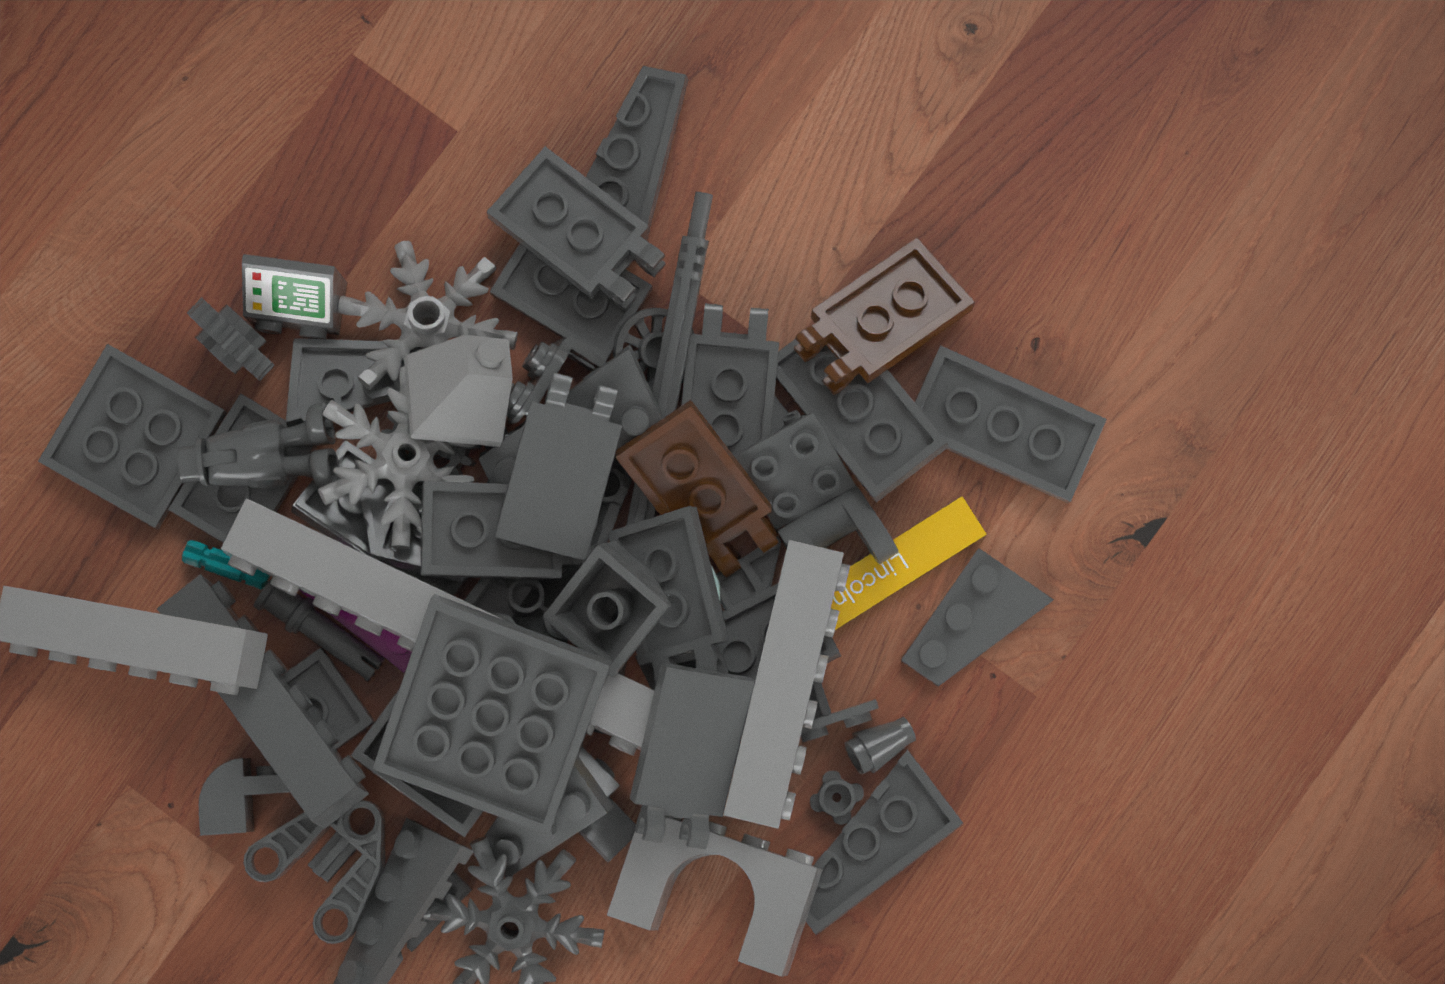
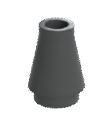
(879, 744)

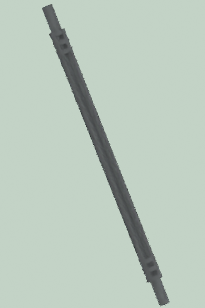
(676, 334)

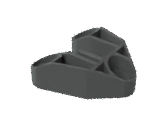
(355, 888)

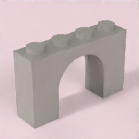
(780, 886)

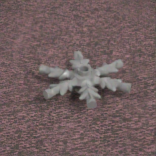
(421, 311)
(388, 463)

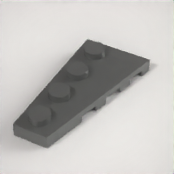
(885, 836)
(404, 892)

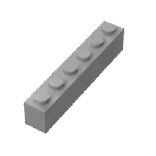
(132, 638)
(784, 685)

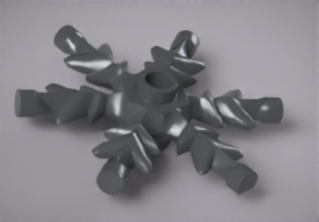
(521, 911)

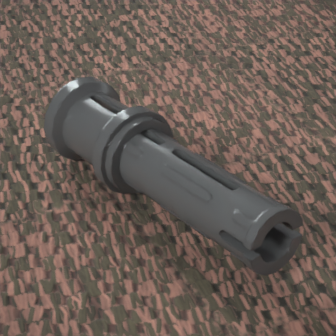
(300, 615)

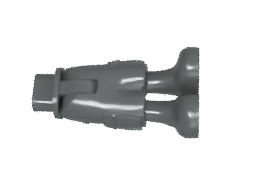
(257, 455)

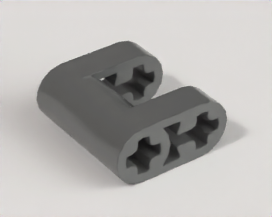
(838, 519)

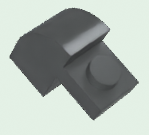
(228, 797)

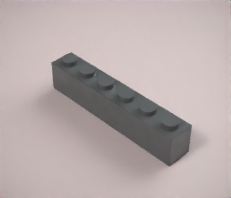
(278, 716)

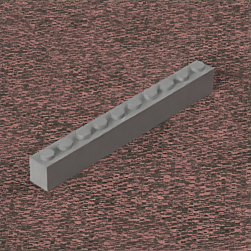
(388, 601)

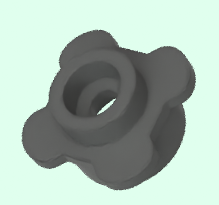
(849, 796)

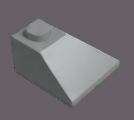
(459, 390)

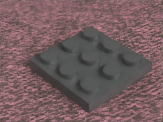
(127, 435)

